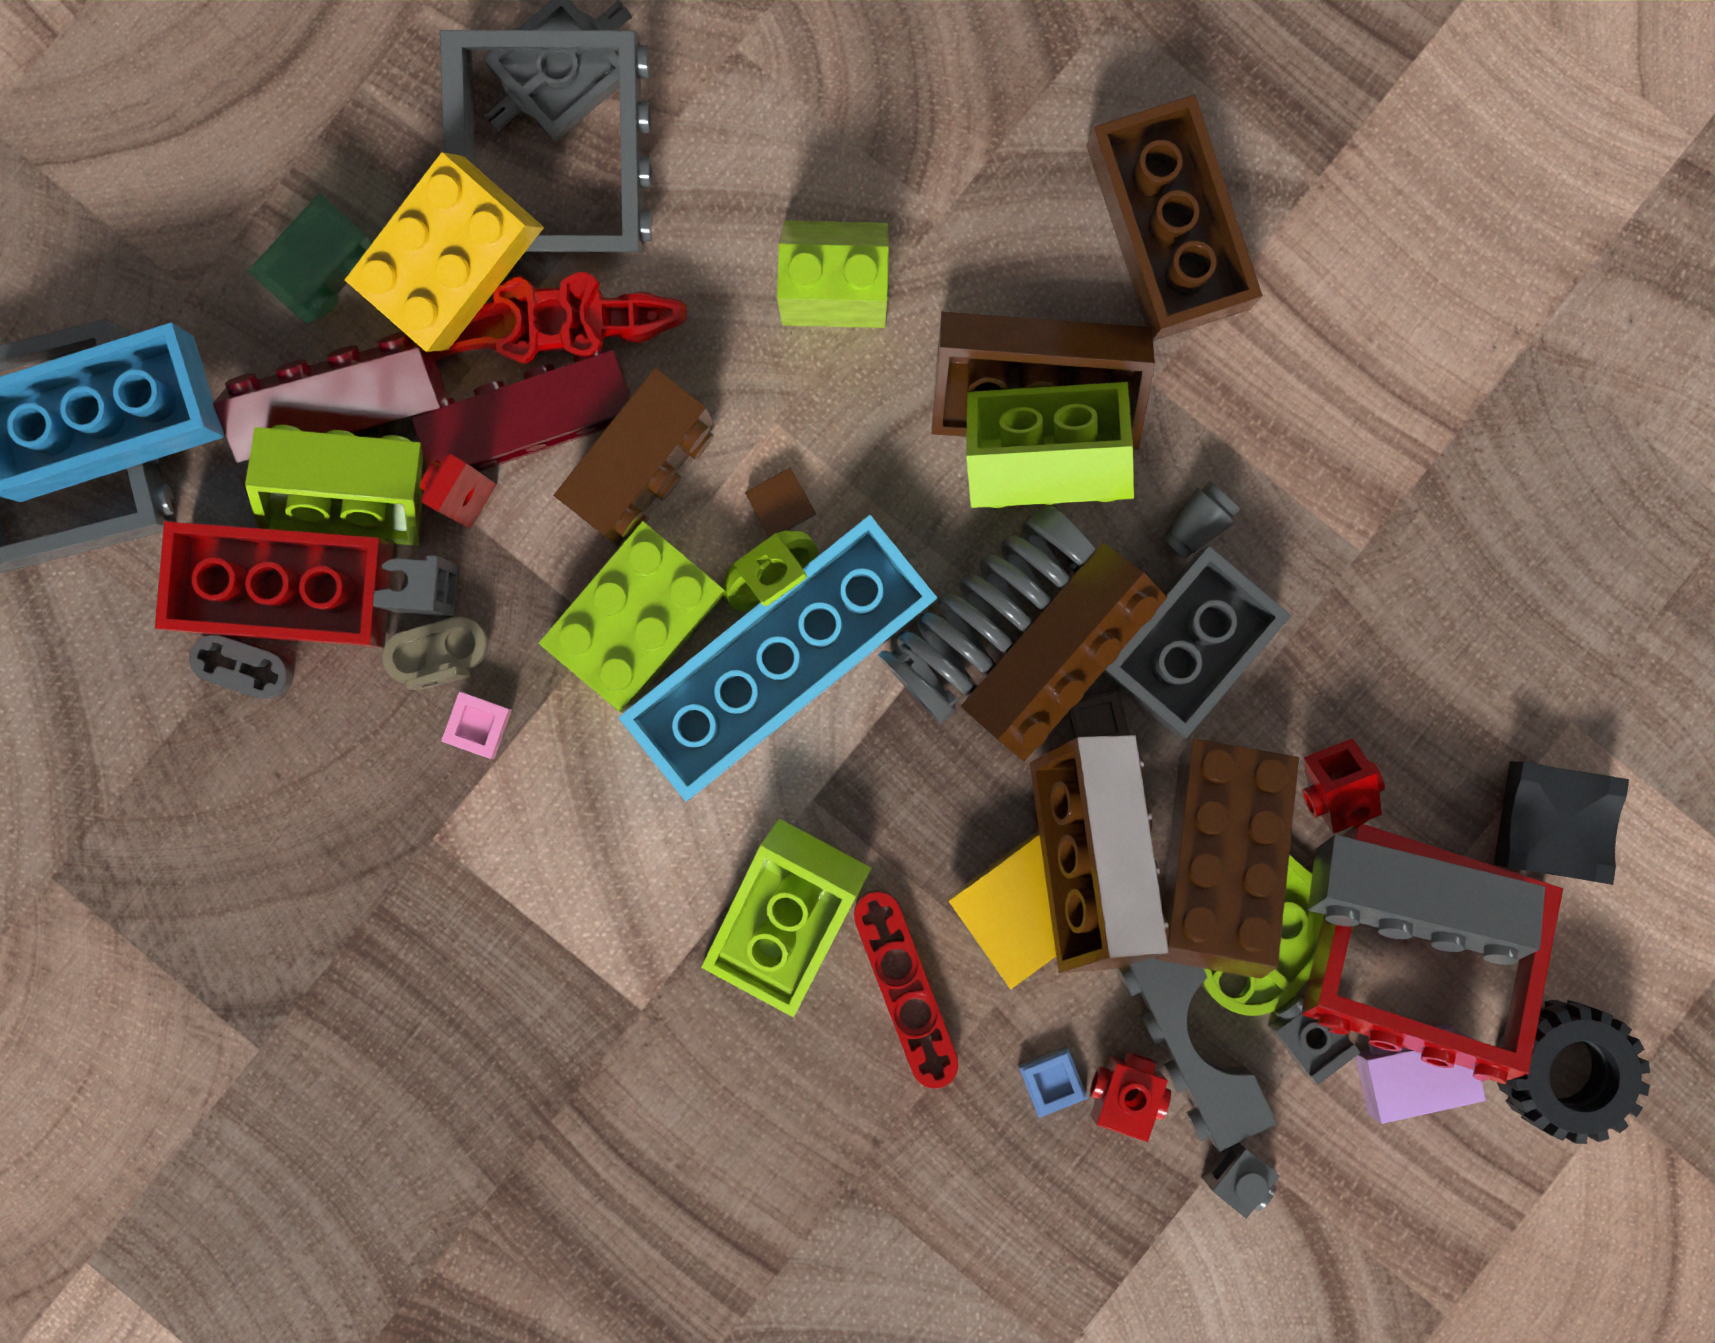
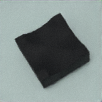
(1560, 822)

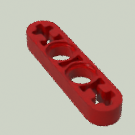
(902, 989)

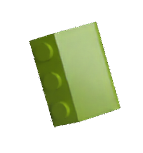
(336, 483)

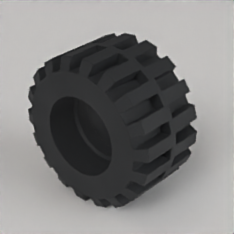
(1611, 1086)

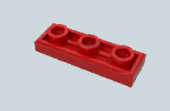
(456, 489)

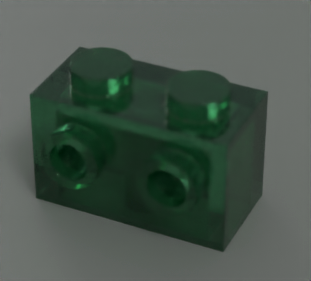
(312, 260)

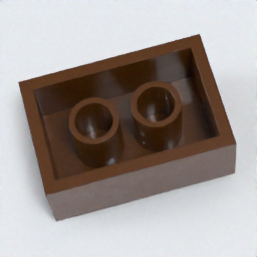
(637, 457)

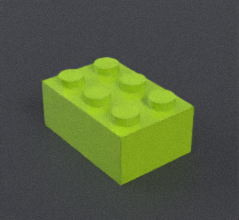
(1049, 445)
(633, 618)

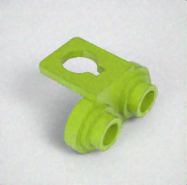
(769, 570)

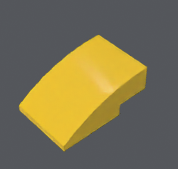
(1010, 912)

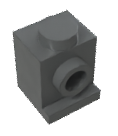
(1320, 1058)
(1242, 1179)

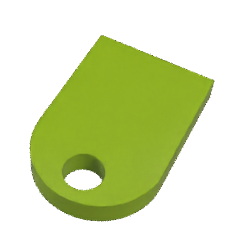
(1296, 954)

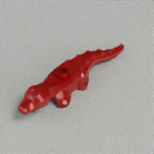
(565, 317)

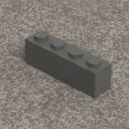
(1426, 900)

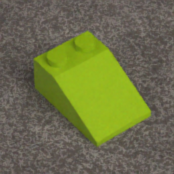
(785, 917)

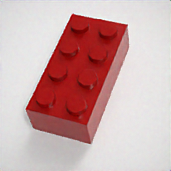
(272, 584)

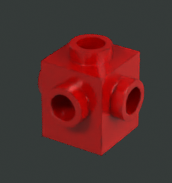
(1342, 786)
(1131, 1114)

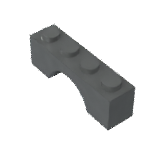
(1224, 1098)

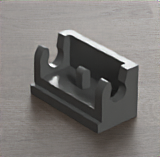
(427, 591)

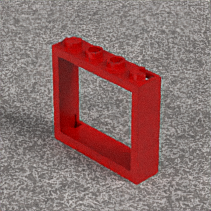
(1435, 1044)

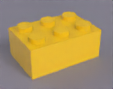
(444, 252)

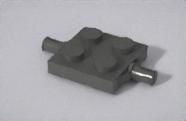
(556, 85)

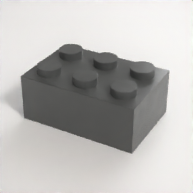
(1196, 643)

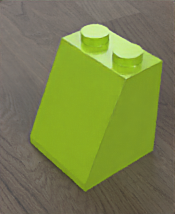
(833, 274)

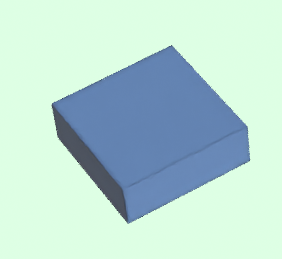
(1052, 1082)

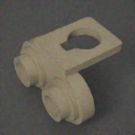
(435, 653)

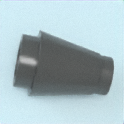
(1201, 520)

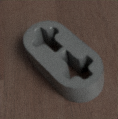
(237, 678)

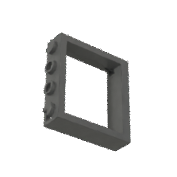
(635, 118)
(149, 492)

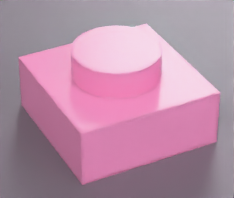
(476, 725)

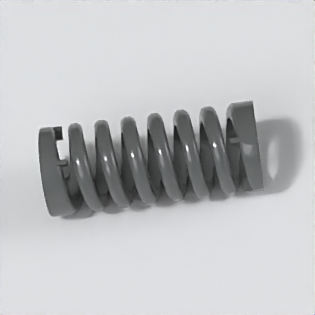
(917, 653)

